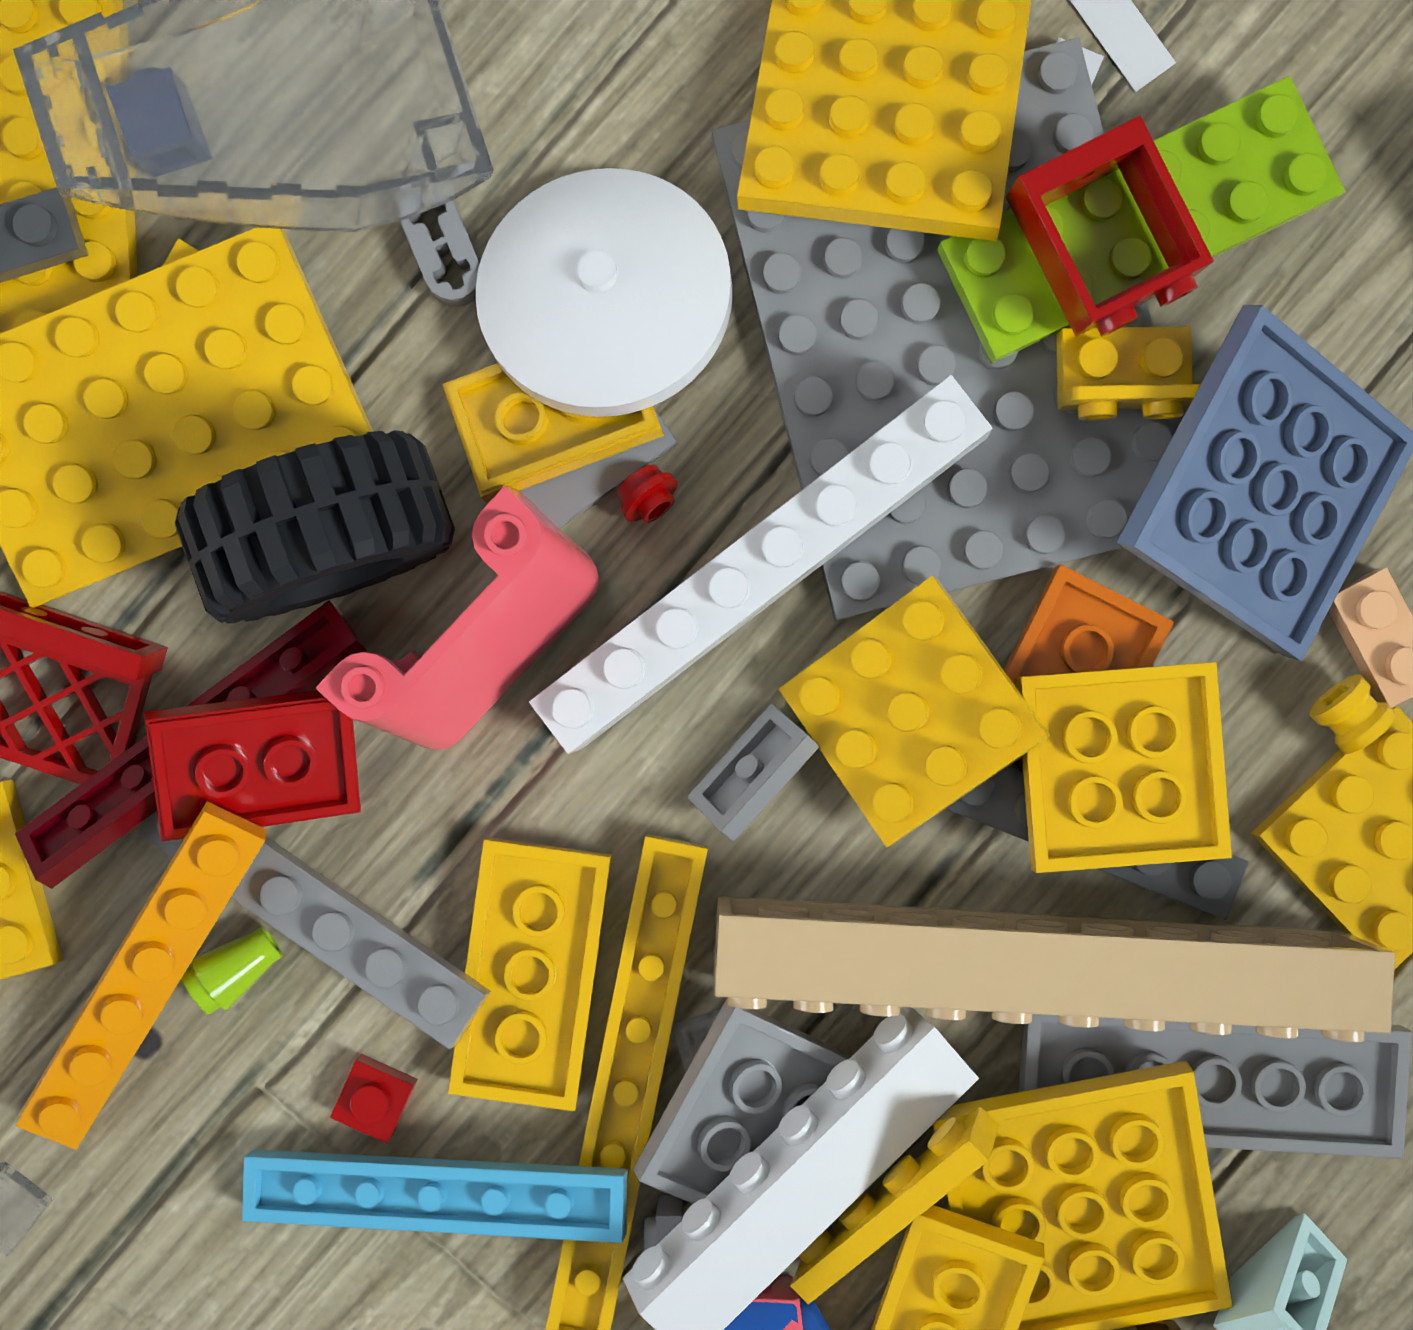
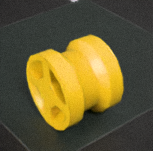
(1352, 714)

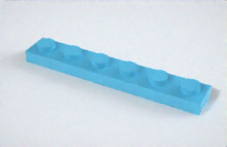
(436, 1195)

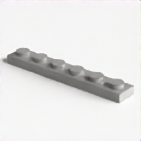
(353, 940)

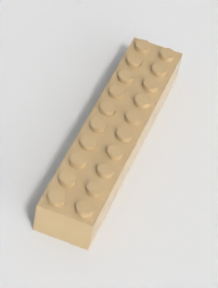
(1051, 967)

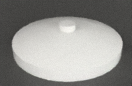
(604, 292)

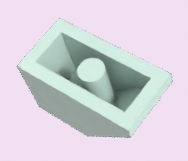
(1286, 1282)

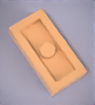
(1378, 634)

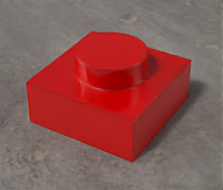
(373, 1098)

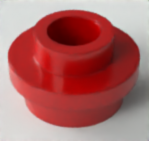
(647, 494)

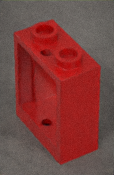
(1159, 201)

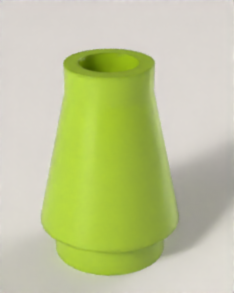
(230, 970)

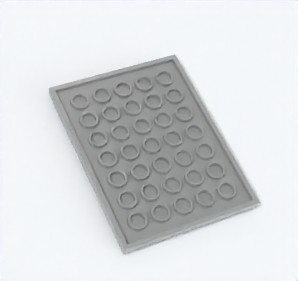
(872, 324)

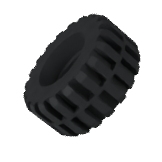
(313, 525)

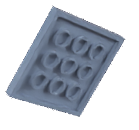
(1269, 484)

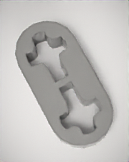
(429, 254)

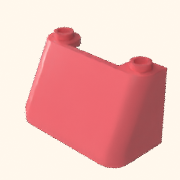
(444, 693)

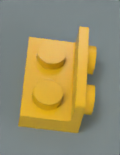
(1125, 371)

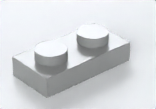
(752, 772)

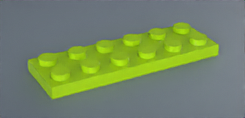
(1236, 172)

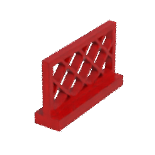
(76, 646)

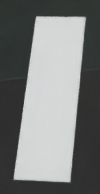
(1126, 39)

